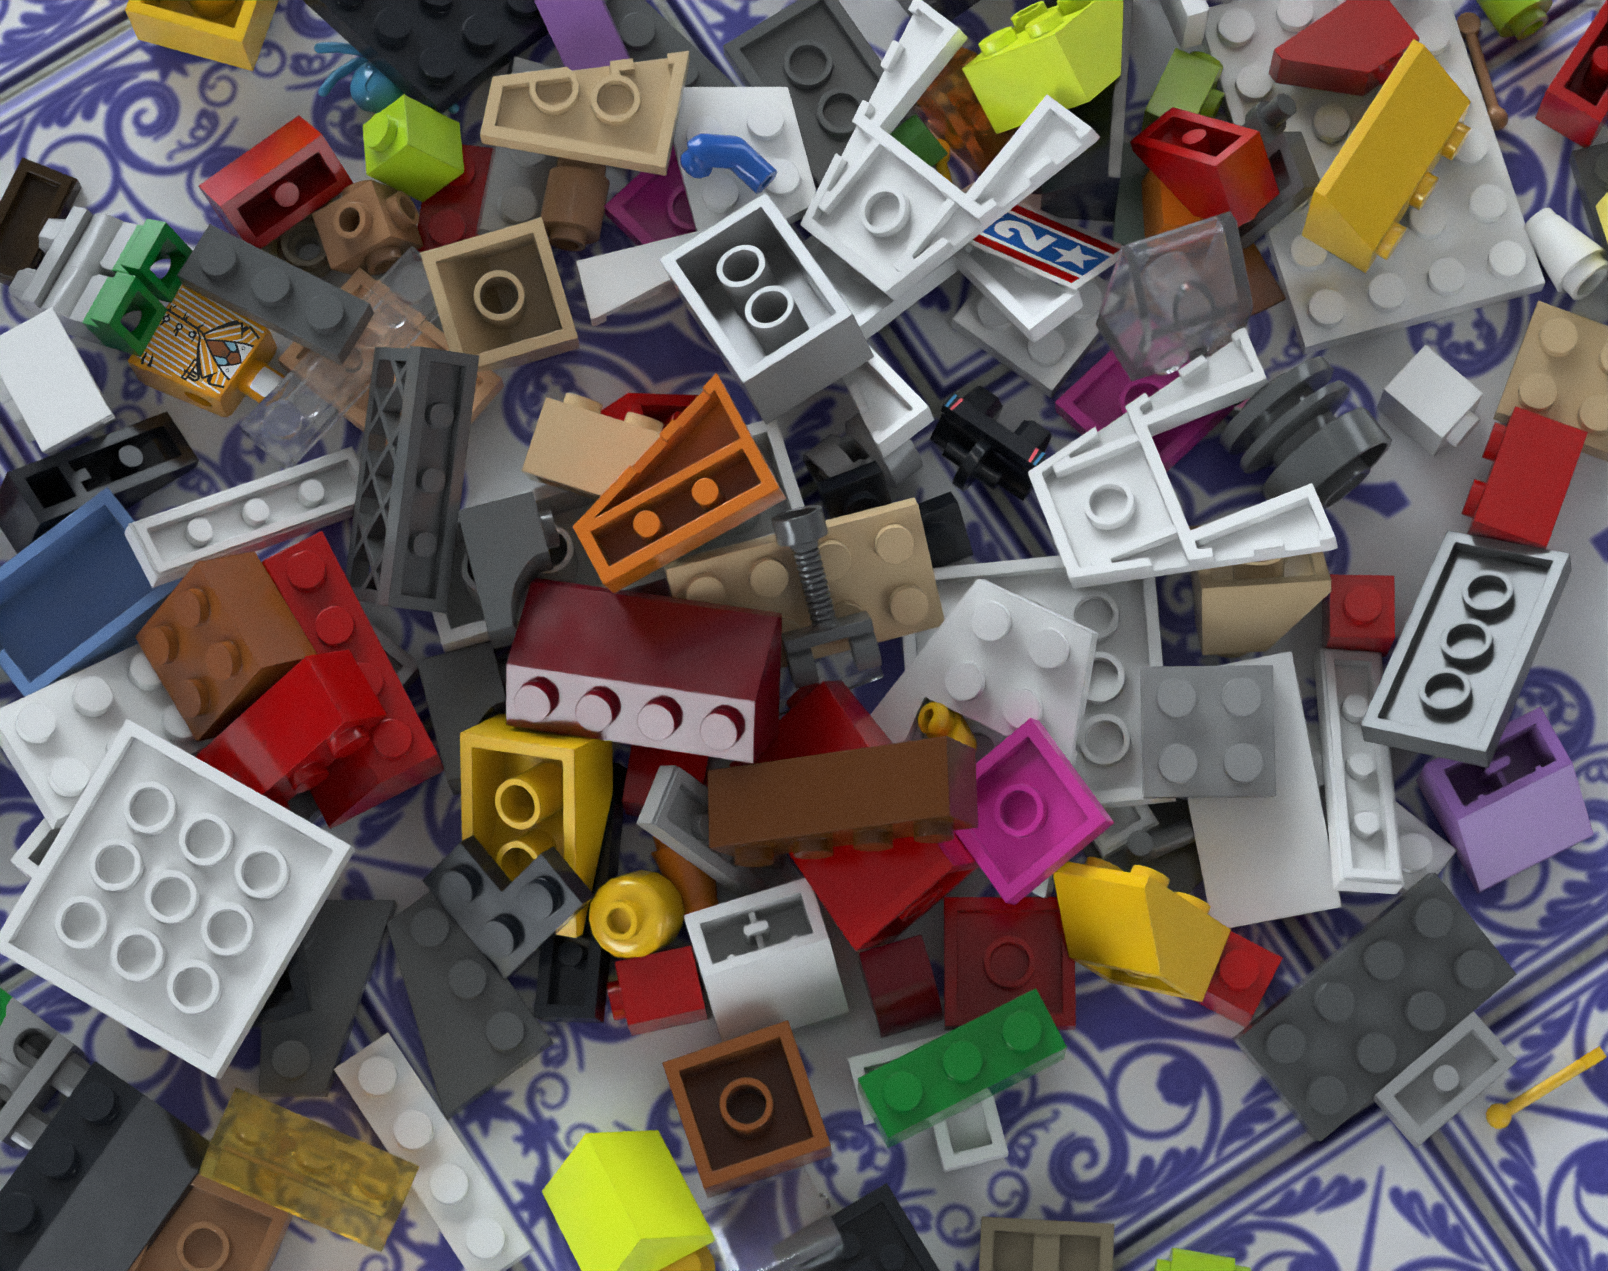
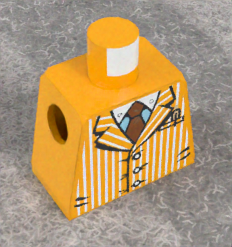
(208, 355)

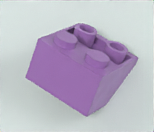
(1513, 810)

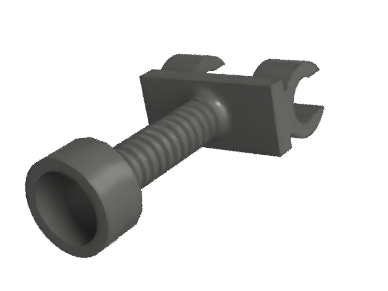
(801, 531)

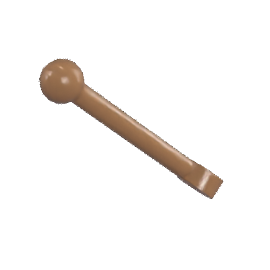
(1469, 27)

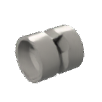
(857, 448)

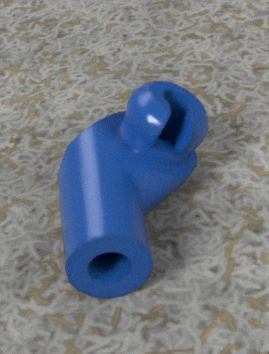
(729, 153)

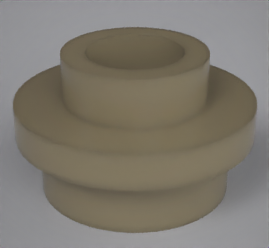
(294, 239)

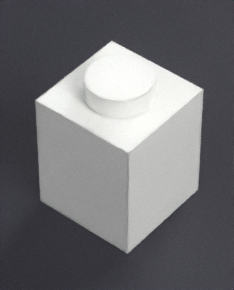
(1431, 402)

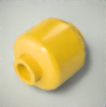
(636, 914)

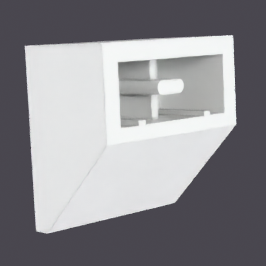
(767, 961)

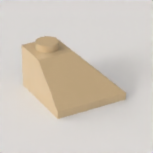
(1255, 602)

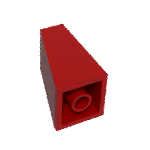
(865, 892)

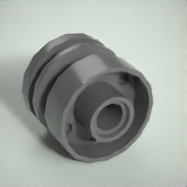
(1296, 430)

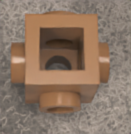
(368, 228)

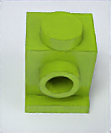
(1188, 85)

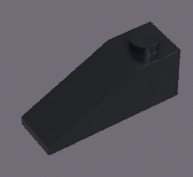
(127, 461)

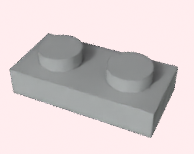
(1444, 1079)

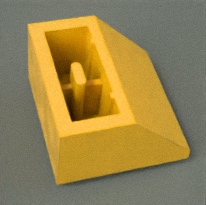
(1138, 929)

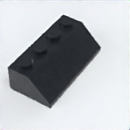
(1091, 181)
(97, 1181)

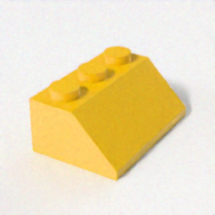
(1389, 161)

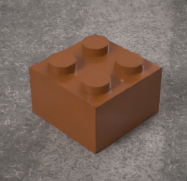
(222, 641)
(747, 1109)

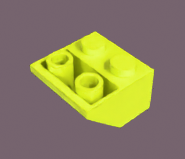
(1051, 52)

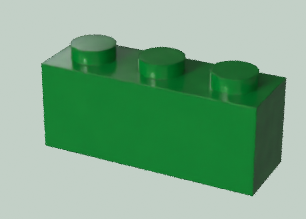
(962, 1068)

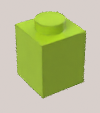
(413, 148)

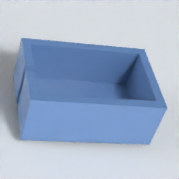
(74, 597)

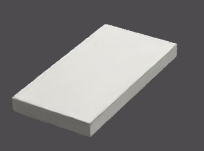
(1269, 853)

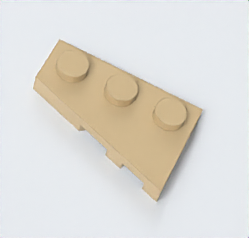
(593, 115)

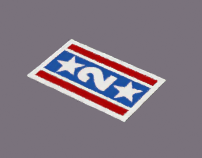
(1047, 245)

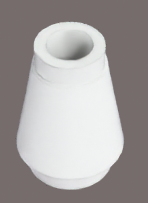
(1568, 255)

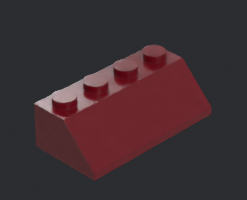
(646, 670)

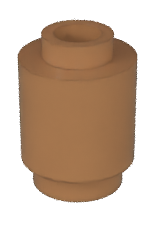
(574, 203)

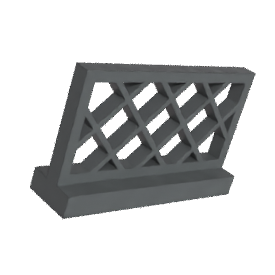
(427, 466)

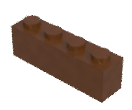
(843, 800)

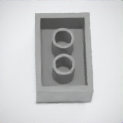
(767, 308)

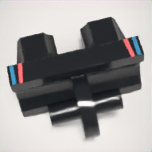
(985, 447)

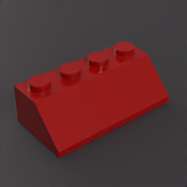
(333, 620)

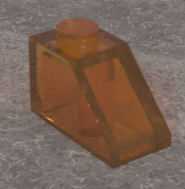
(957, 116)

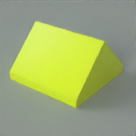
(625, 1204)

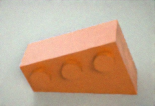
(680, 493)

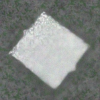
(772, 1224)

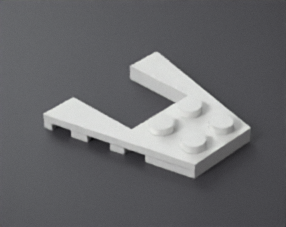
(770, 127)
(893, 210)
(881, 396)
(1117, 507)
(999, 666)

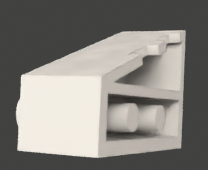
(49, 385)

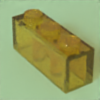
(308, 1169)

